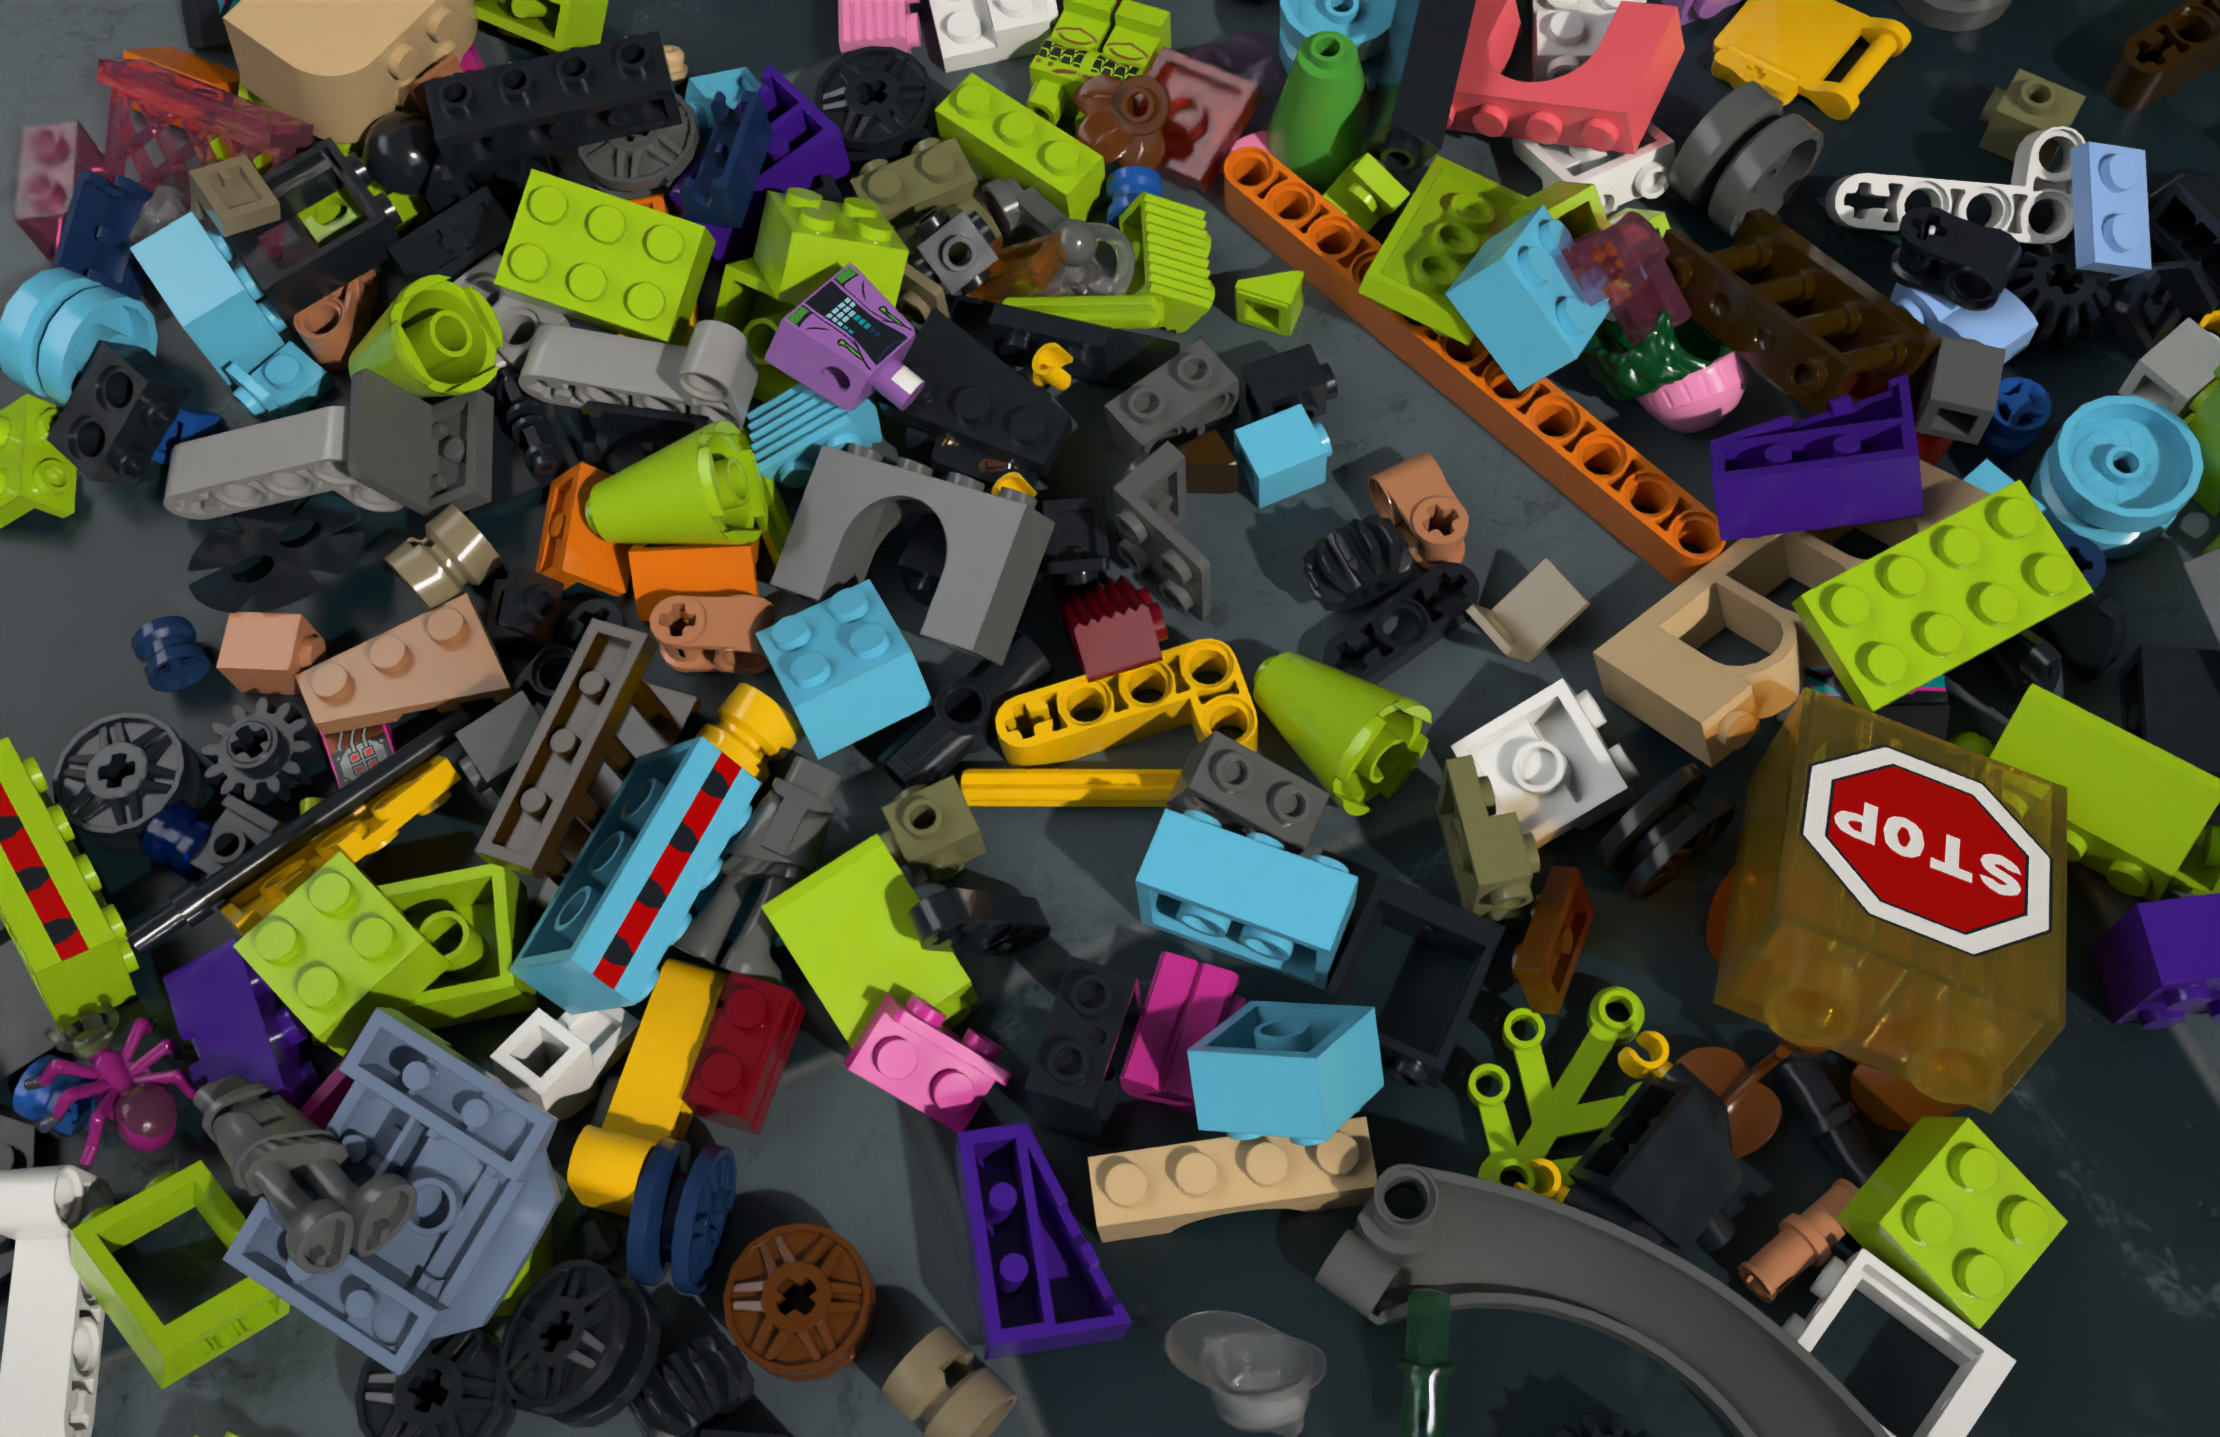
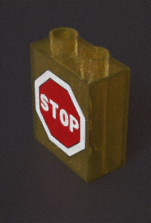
(1899, 903)

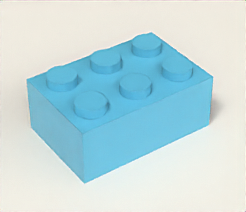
(1247, 896)

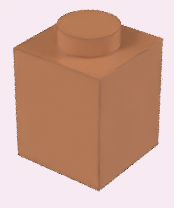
(268, 650)

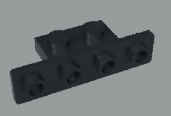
(1098, 352)

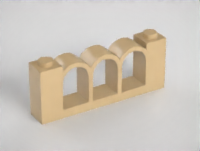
(1717, 707)

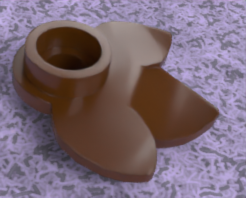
(1113, 125)

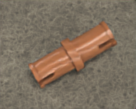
(1801, 1243)

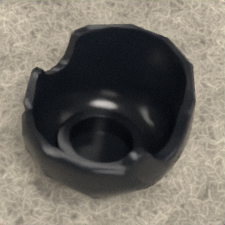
(401, 152)

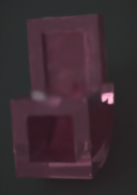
(1628, 266)

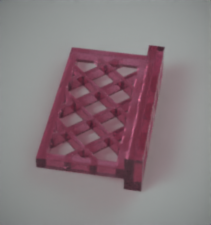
(197, 107)

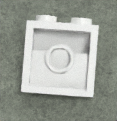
(990, 30)
(1567, 33)
(1615, 174)
(1552, 763)

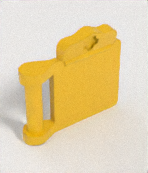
(1798, 43)

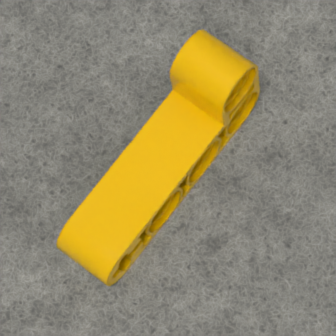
(1124, 717)
(650, 1089)

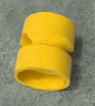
(753, 730)

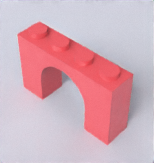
(1594, 107)

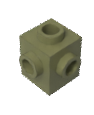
(932, 831)

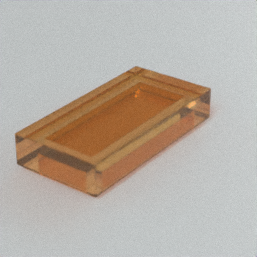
(1022, 269)

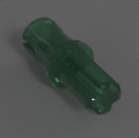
(1426, 1362)

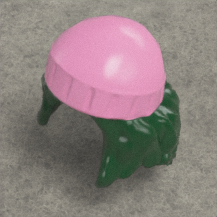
(1675, 373)

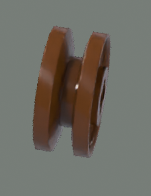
(782, 1338)

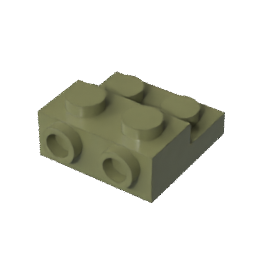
(919, 183)
(1486, 853)

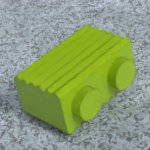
(1170, 257)

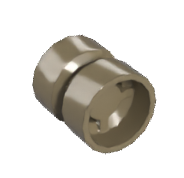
(445, 559)
(945, 1389)

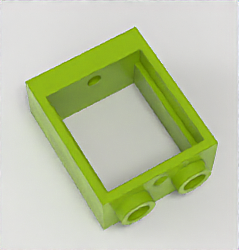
(206, 1330)

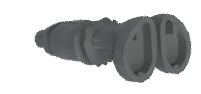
(773, 848)
(280, 1154)

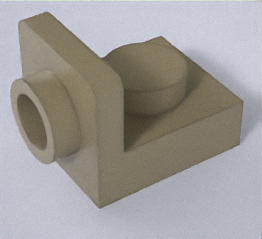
(232, 196)

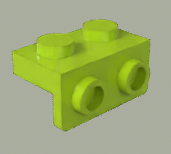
(30, 466)

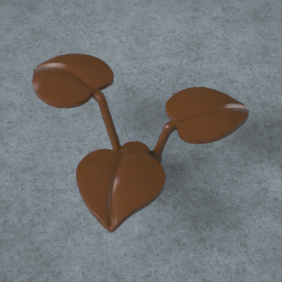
(1756, 1109)

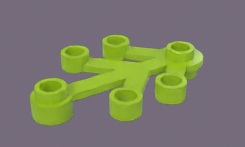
(1555, 1110)

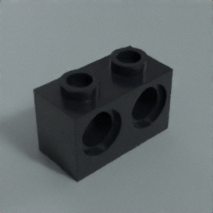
(118, 414)

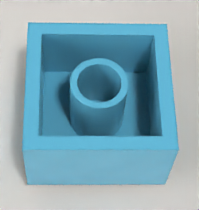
(211, 296)
(1527, 300)
(845, 668)
(1286, 1070)

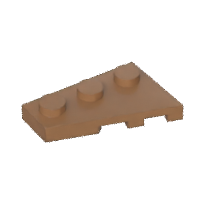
(411, 668)

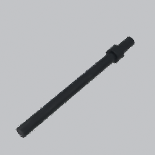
(194, 903)

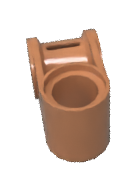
(338, 321)
(1423, 509)
(715, 636)

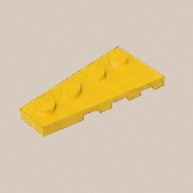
(355, 835)

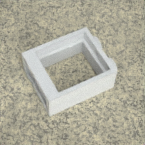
(1980, 1361)

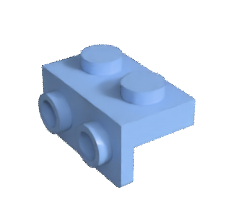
(2110, 210)

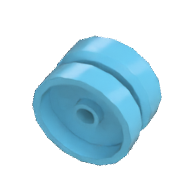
(1360, 20)
(58, 325)
(2118, 474)

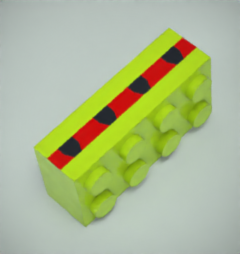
(54, 901)

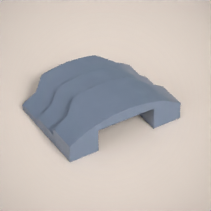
(479, 1187)

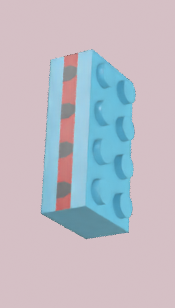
(637, 879)

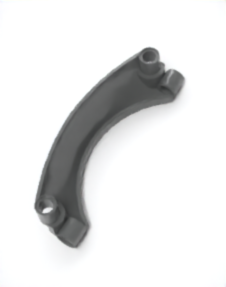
(1548, 1258)

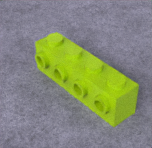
(547, 22)

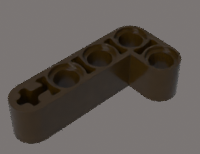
(2166, 55)

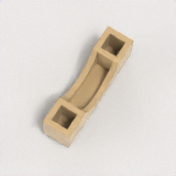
(1190, 1181)

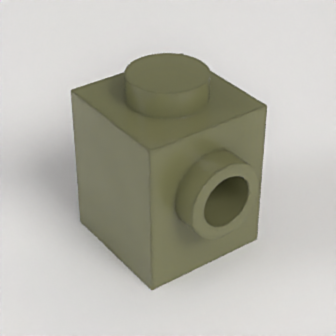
(2024, 108)

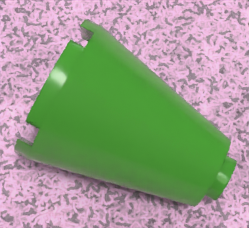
(1321, 110)

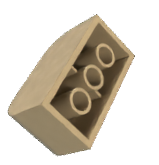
(344, 58)

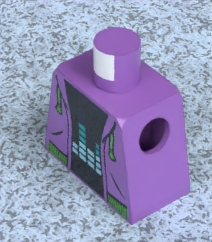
(847, 344)

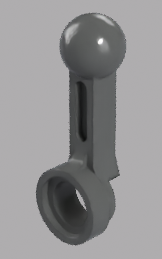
(1016, 208)

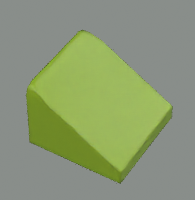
(1271, 301)

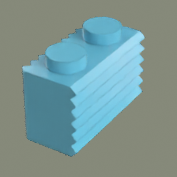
(797, 424)

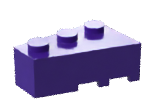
(799, 154)
(1822, 471)
(240, 1026)
(1027, 1256)

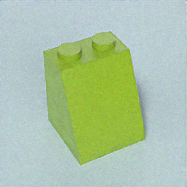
(857, 943)

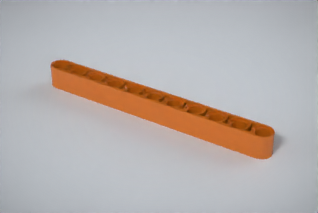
(1473, 384)

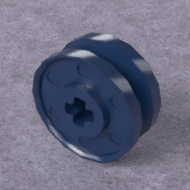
(681, 1215)

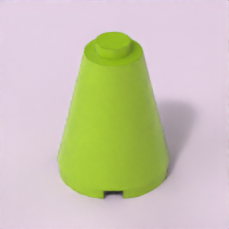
(433, 340)
(683, 494)
(1342, 727)

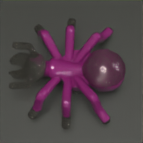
(125, 1091)

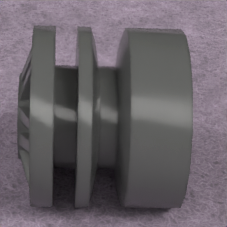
(644, 161)

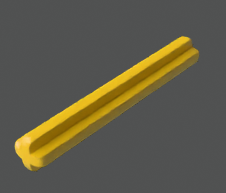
(1068, 787)

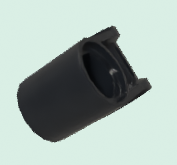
(1958, 262)

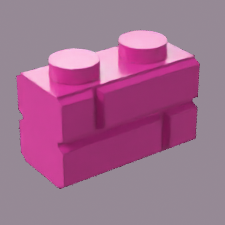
(1179, 1010)

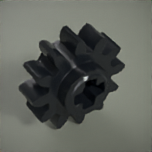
(261, 753)

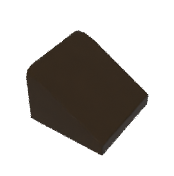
(1209, 465)

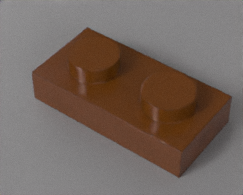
(1553, 940)

